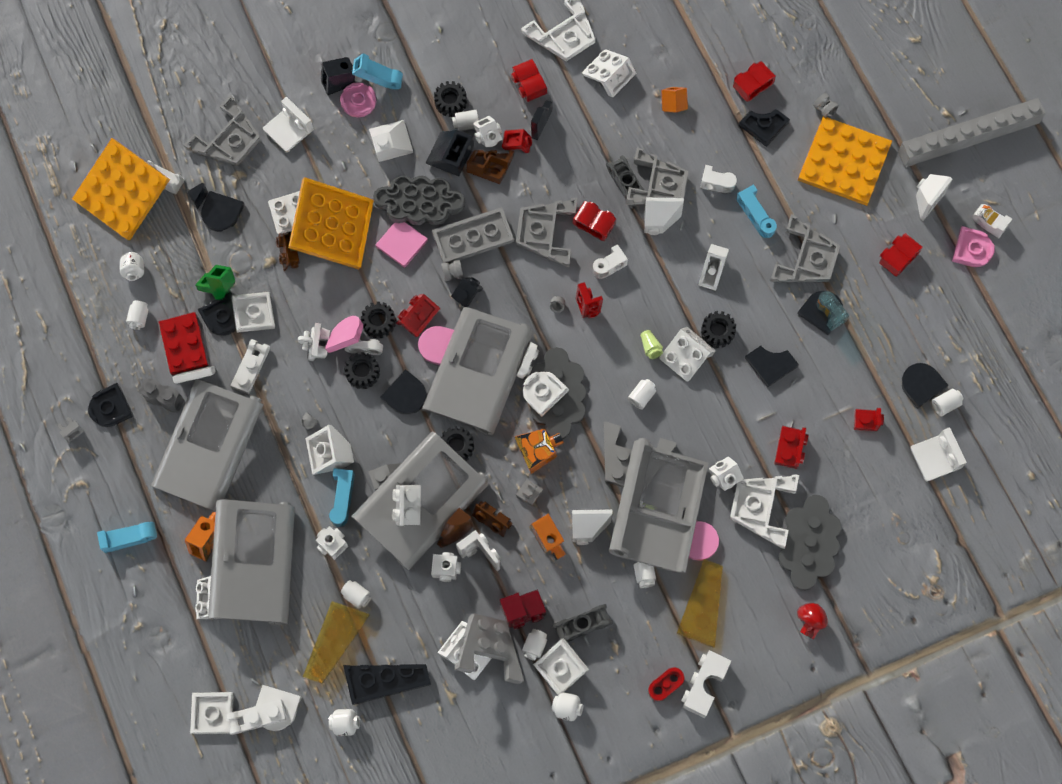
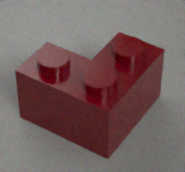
(522, 609)

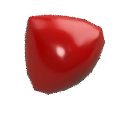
(814, 618)

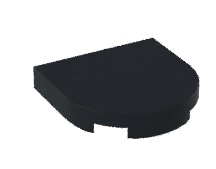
(220, 211)
(813, 315)
(219, 316)
(922, 383)
(405, 394)
(109, 407)

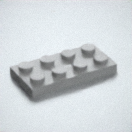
(473, 236)

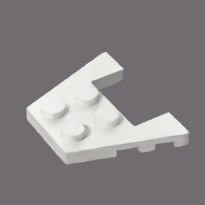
(566, 38)
(754, 504)

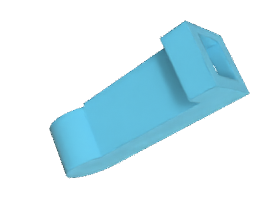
(377, 73)
(755, 212)
(340, 512)
(126, 537)

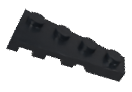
(380, 681)

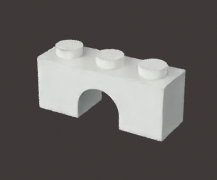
(697, 699)

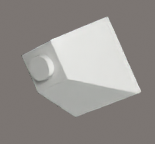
(391, 140)
(930, 193)
(661, 214)
(328, 450)
(589, 524)

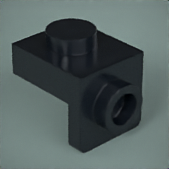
(466, 291)

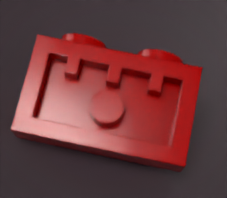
(588, 306)
(418, 314)
(790, 447)

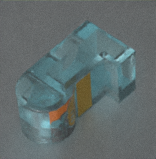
(833, 309)

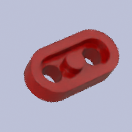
(665, 684)

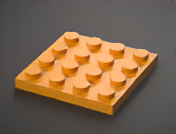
(844, 160)
(120, 189)
(331, 223)

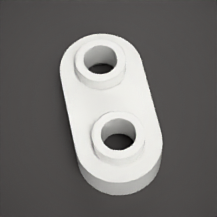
(371, 346)
(525, 368)

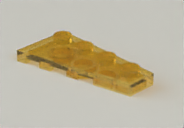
(702, 608)
(335, 636)

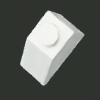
(713, 267)

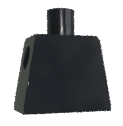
(336, 75)

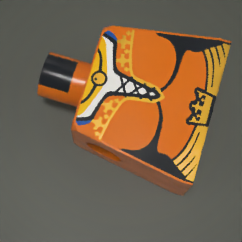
(538, 448)
(545, 527)
(201, 537)

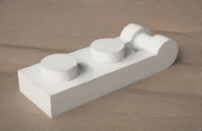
(250, 367)
(256, 716)

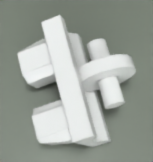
(317, 334)

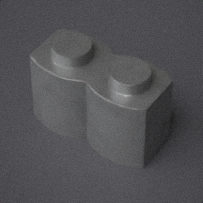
(161, 395)

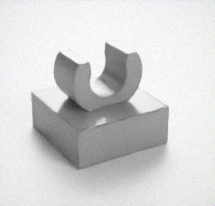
(71, 431)
(529, 492)

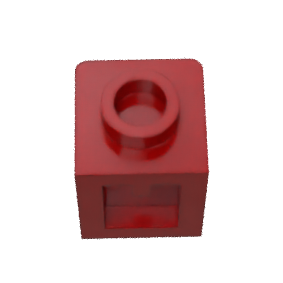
(517, 140)
(868, 419)

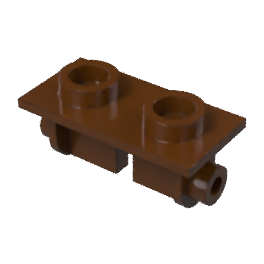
(286, 256)
(498, 524)

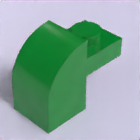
(217, 281)

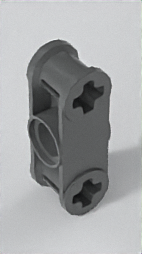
(621, 171)
(592, 617)

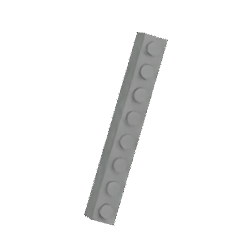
(971, 132)

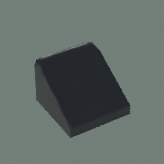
(198, 194)

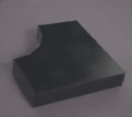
(540, 119)
(764, 126)
(771, 365)

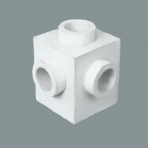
(487, 132)
(725, 473)
(333, 548)
(439, 564)

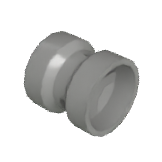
(825, 105)
(453, 270)

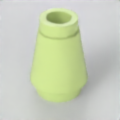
(651, 345)

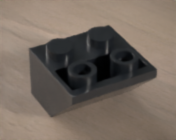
(451, 151)

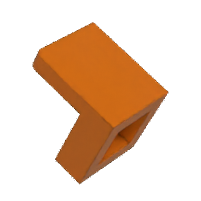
(674, 99)

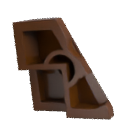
(489, 164)
(455, 528)

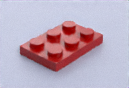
(183, 343)

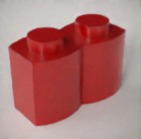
(529, 80)
(753, 81)
(594, 221)
(900, 254)

